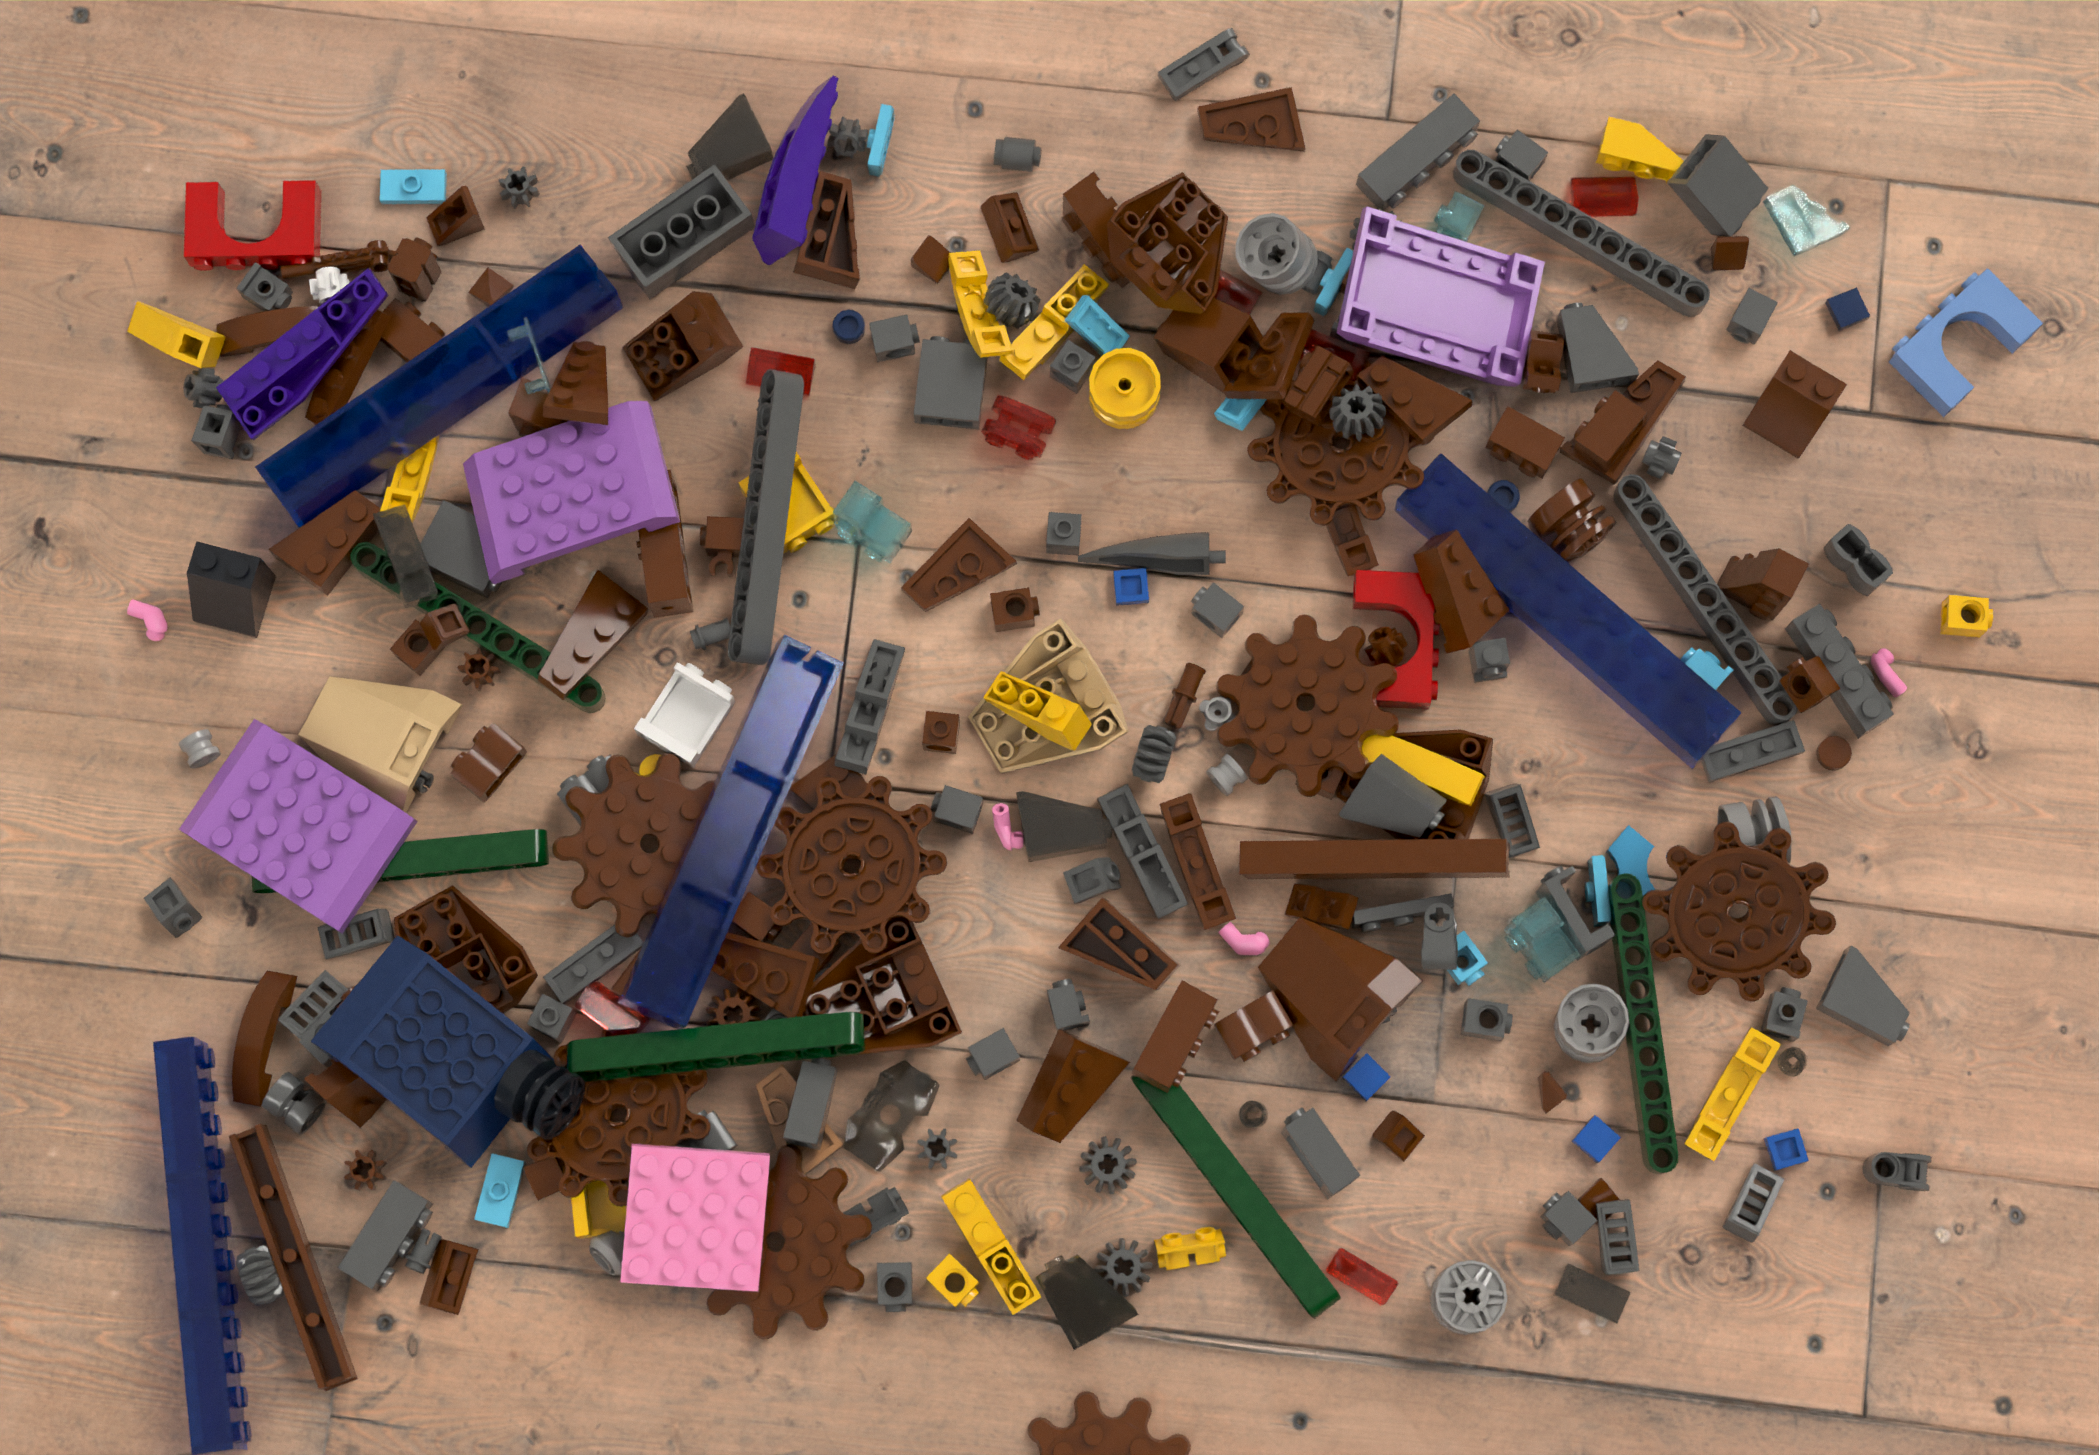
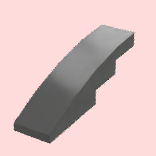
(869, 706)
(1142, 851)

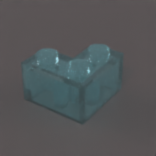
(865, 520)
(1541, 940)

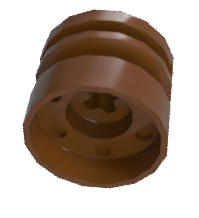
(1571, 521)

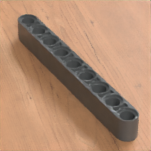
(1586, 247)
(765, 517)
(1703, 584)

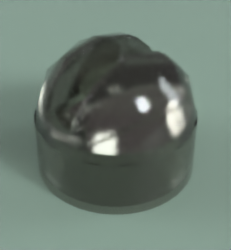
(1795, 1069)
(1253, 1107)

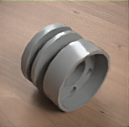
(1276, 254)
(1762, 820)
(1607, 1013)
(1448, 1297)

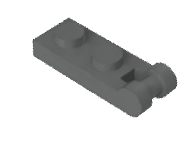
(1202, 64)

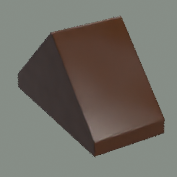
(455, 218)

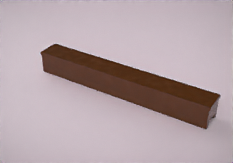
(1375, 859)
(293, 1258)

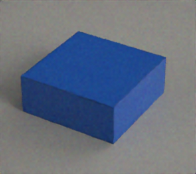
(1131, 586)
(1366, 1076)
(1596, 1139)
(1786, 1149)

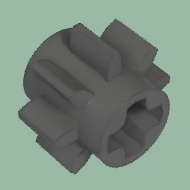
(847, 137)
(515, 178)
(201, 387)
(1661, 457)
(941, 1158)

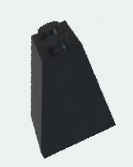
(228, 589)

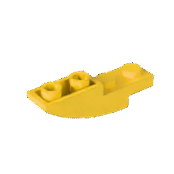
(1049, 329)
(991, 1246)

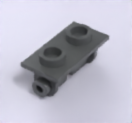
(886, 1210)

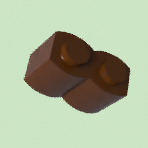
(487, 762)
(1254, 1026)

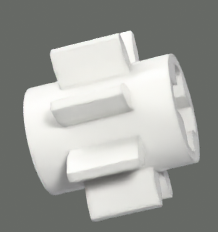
(327, 283)

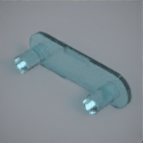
(523, 331)

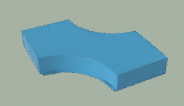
(1630, 856)

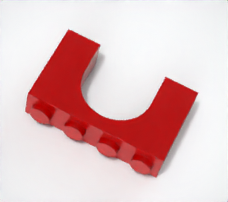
(291, 243)
(1406, 596)

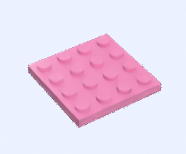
(695, 1217)

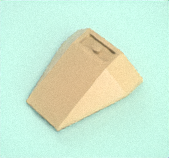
(1064, 667)
(378, 733)

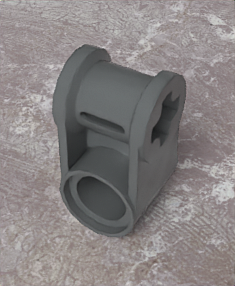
(1439, 943)
(1904, 1170)

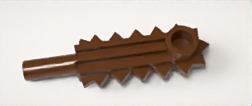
(374, 257)

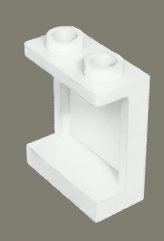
(686, 714)

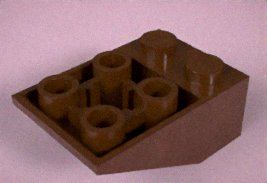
(682, 344)

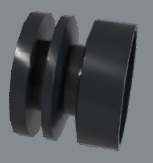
(539, 1094)

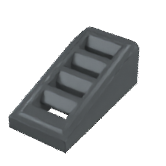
(1514, 790)
(383, 928)
(297, 1006)
(1737, 1225)
(1619, 1266)

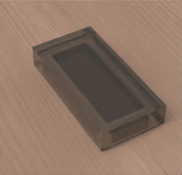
(1592, 1293)

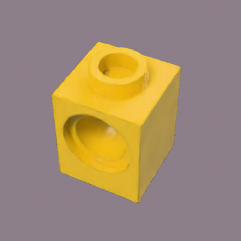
(1953, 623)
(946, 1268)

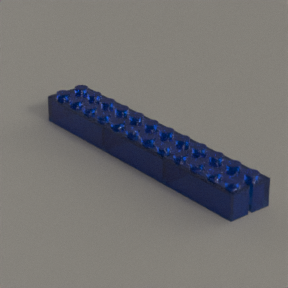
(439, 387)
(1573, 614)
(730, 833)
(201, 1246)

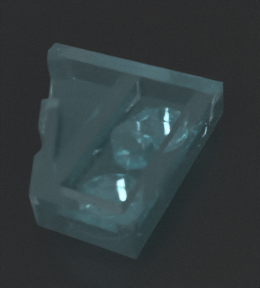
(1802, 220)

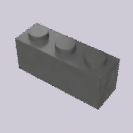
(386, 1236)

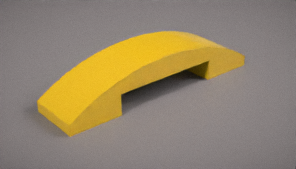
(969, 287)
(411, 479)
(1731, 1093)

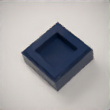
(1847, 309)

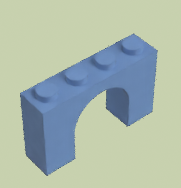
(1983, 302)

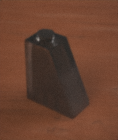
(731, 143)
(1060, 827)
(1082, 1300)

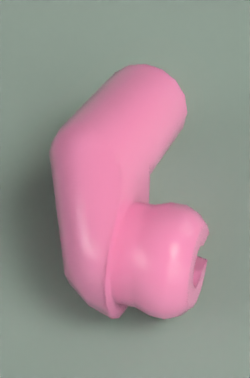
(152, 617)

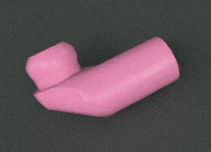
(1886, 675)
(1003, 828)
(1244, 944)

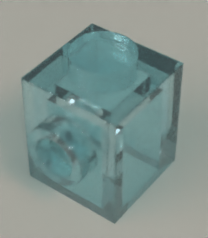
(1458, 217)

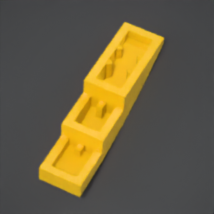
(1435, 771)

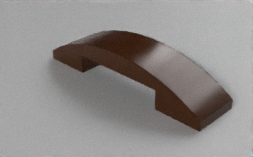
(259, 329)
(1196, 861)
(256, 1035)

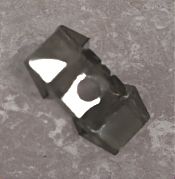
(866, 1132)

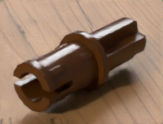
(1184, 695)

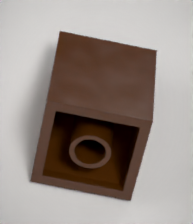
(1210, 342)
(1794, 404)

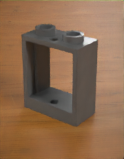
(1319, 1151)

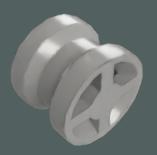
(199, 748)
(1227, 774)

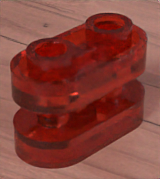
(1000, 433)

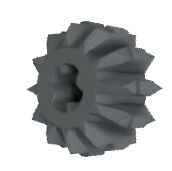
(1011, 300)
(1349, 421)
(1153, 753)
(1117, 1171)
(1124, 1255)
(259, 1275)

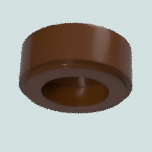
(1834, 753)

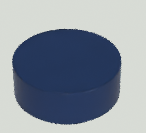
(848, 326)
(1505, 494)

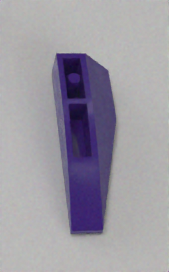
(794, 177)
(301, 357)

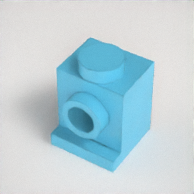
(1706, 666)
(1475, 961)

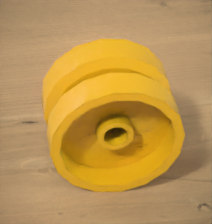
(1107, 383)

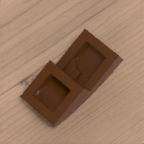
(1351, 541)
(1321, 906)

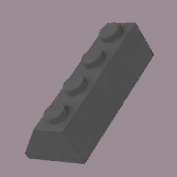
(682, 231)

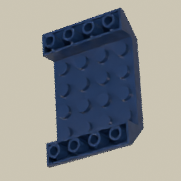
(427, 1047)

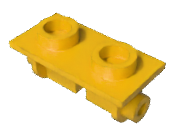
(1204, 1243)

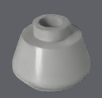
(608, 1251)

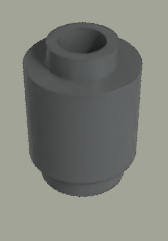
(1017, 154)

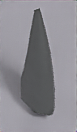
(1167, 553)

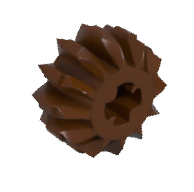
(734, 1004)

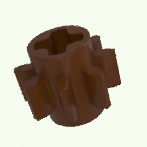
(1386, 646)
(481, 660)
(374, 1173)

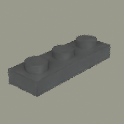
(1752, 751)
(1399, 913)
(591, 963)

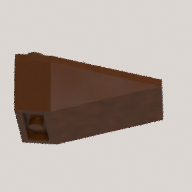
(1170, 244)
(1457, 745)
(469, 947)
(892, 990)
(1334, 991)

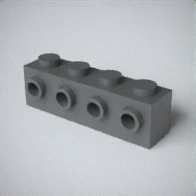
(1418, 152)
(1858, 697)

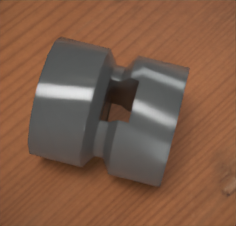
(294, 1103)

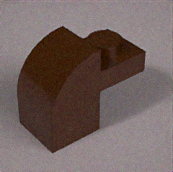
(1543, 362)

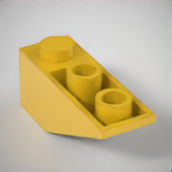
(1636, 150)
(176, 336)
(1039, 710)

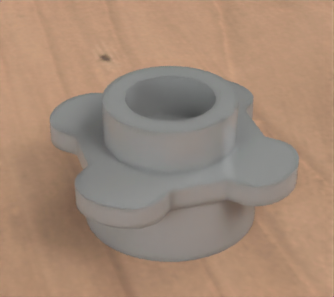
(1216, 704)

